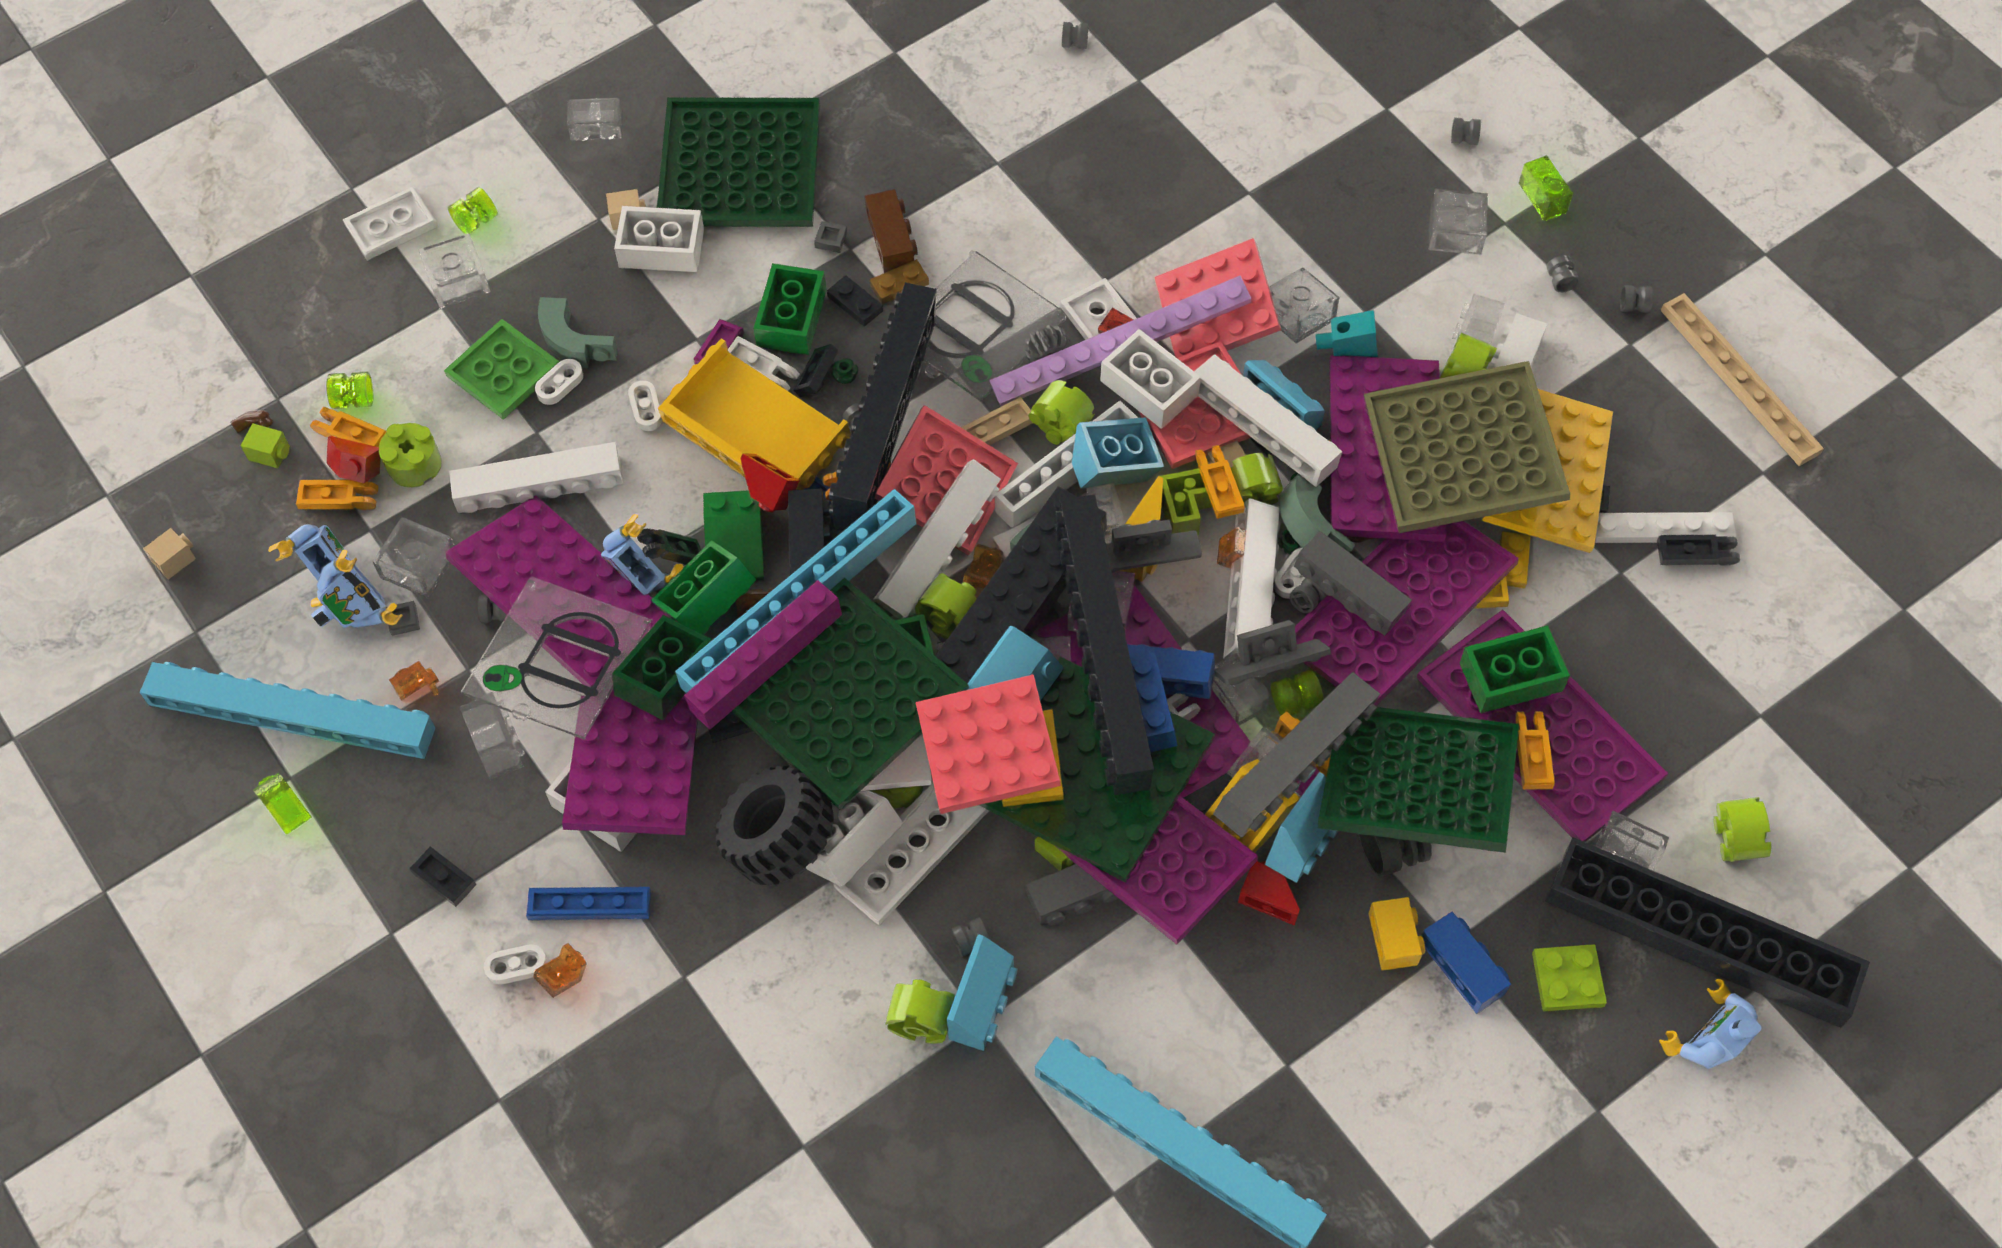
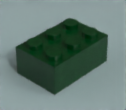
(648, 672)

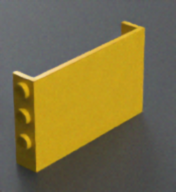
(739, 411)

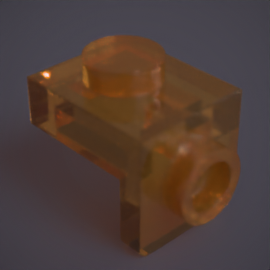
(1231, 547)
(983, 566)
(412, 679)
(562, 971)

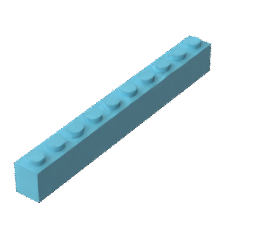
(839, 559)
(288, 709)
(1180, 1145)

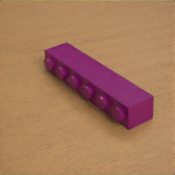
(763, 654)

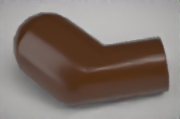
(244, 421)

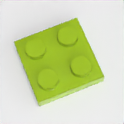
(1569, 977)

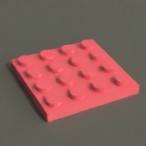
(1236, 326)
(1197, 424)
(931, 462)
(987, 744)

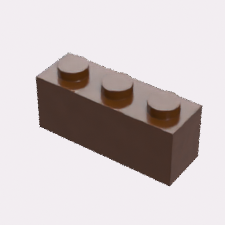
(890, 229)

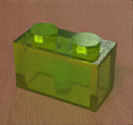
(1545, 188)

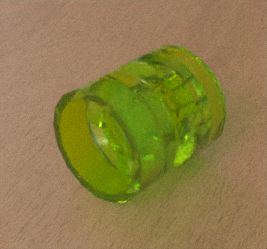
(476, 202)
(349, 390)
(1297, 693)

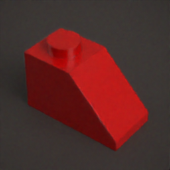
(353, 459)
(767, 482)
(1269, 893)

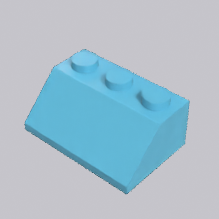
(1286, 393)
(1115, 452)
(1018, 657)
(1299, 835)
(981, 994)

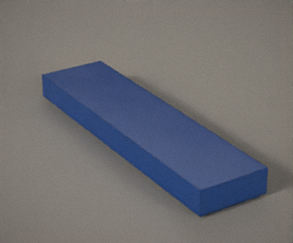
(588, 903)

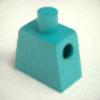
(1351, 335)

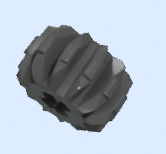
(1046, 342)

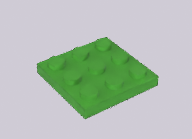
(501, 368)

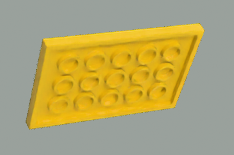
(1582, 444)

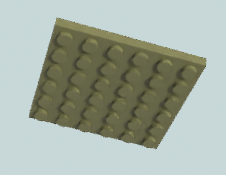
(1465, 447)

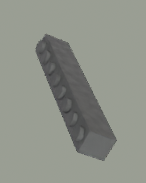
(1296, 756)

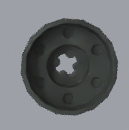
(1387, 853)

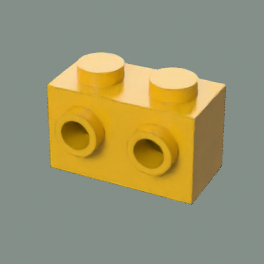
(1396, 934)

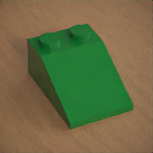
(737, 526)

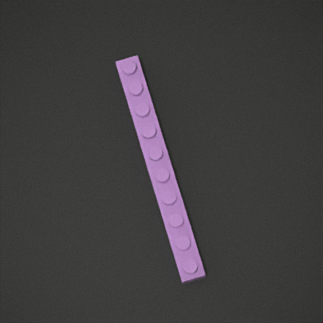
(1091, 352)

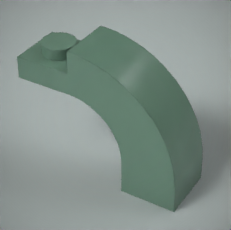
(565, 343)
(1302, 516)

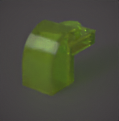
(282, 802)

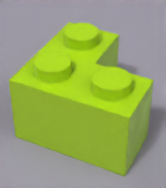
(1183, 498)

